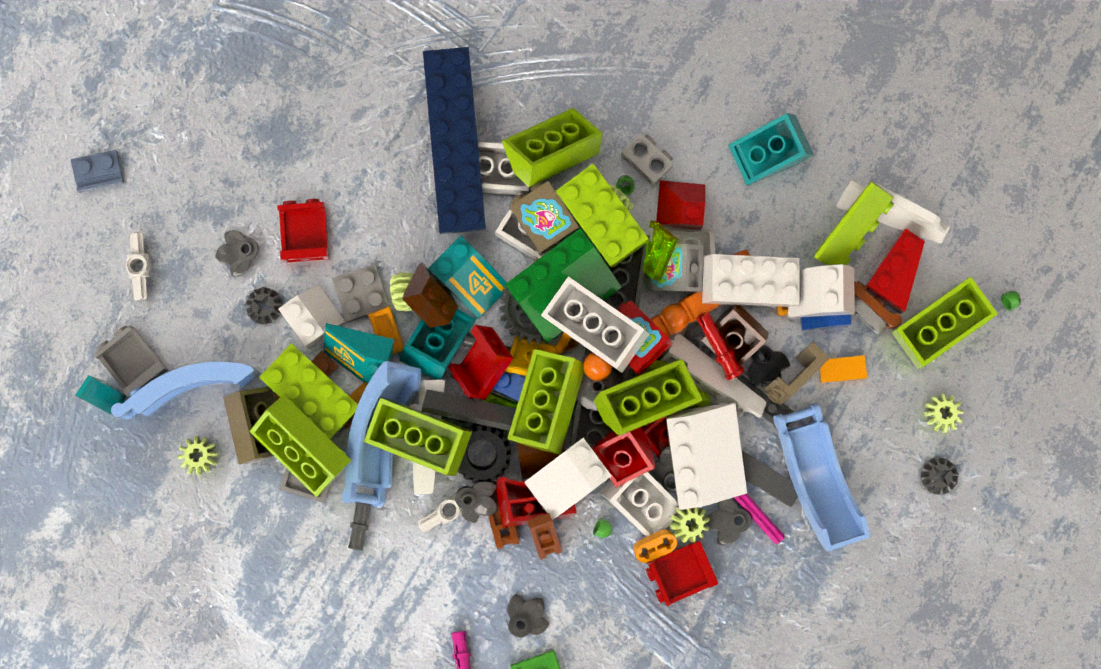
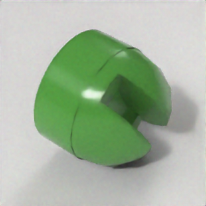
(626, 188)
(1011, 300)
(602, 528)

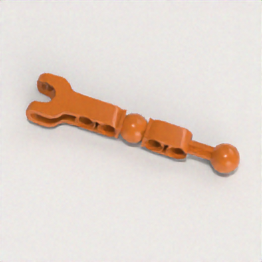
(670, 320)

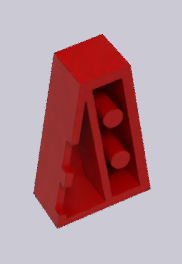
(896, 271)
(519, 504)

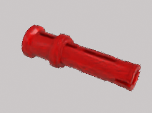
(724, 355)

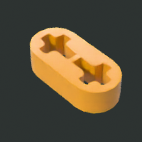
(655, 546)

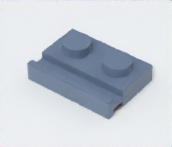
(97, 171)

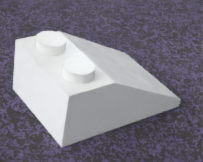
(825, 292)
(567, 478)
(642, 503)

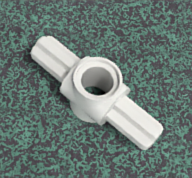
(138, 254)
(437, 517)

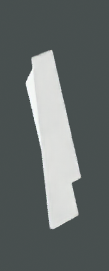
(902, 215)
(710, 377)
(424, 476)

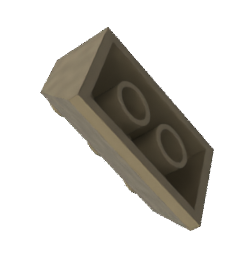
(243, 412)

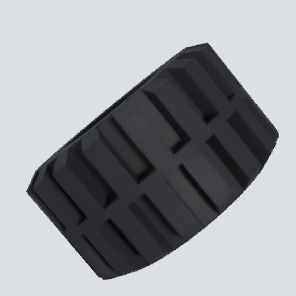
(501, 461)

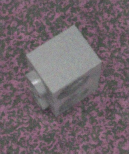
(642, 163)

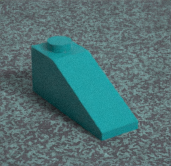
(100, 393)

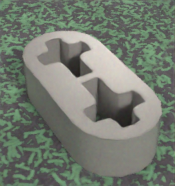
(869, 317)

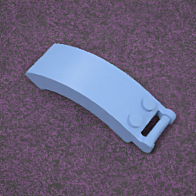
(173, 383)
(369, 464)
(820, 480)

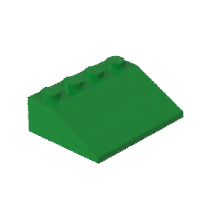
(541, 280)

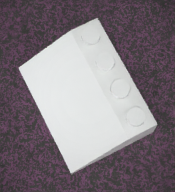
(706, 455)

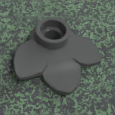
(234, 253)
(664, 470)
(480, 500)
(724, 521)
(529, 614)

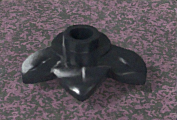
(769, 369)

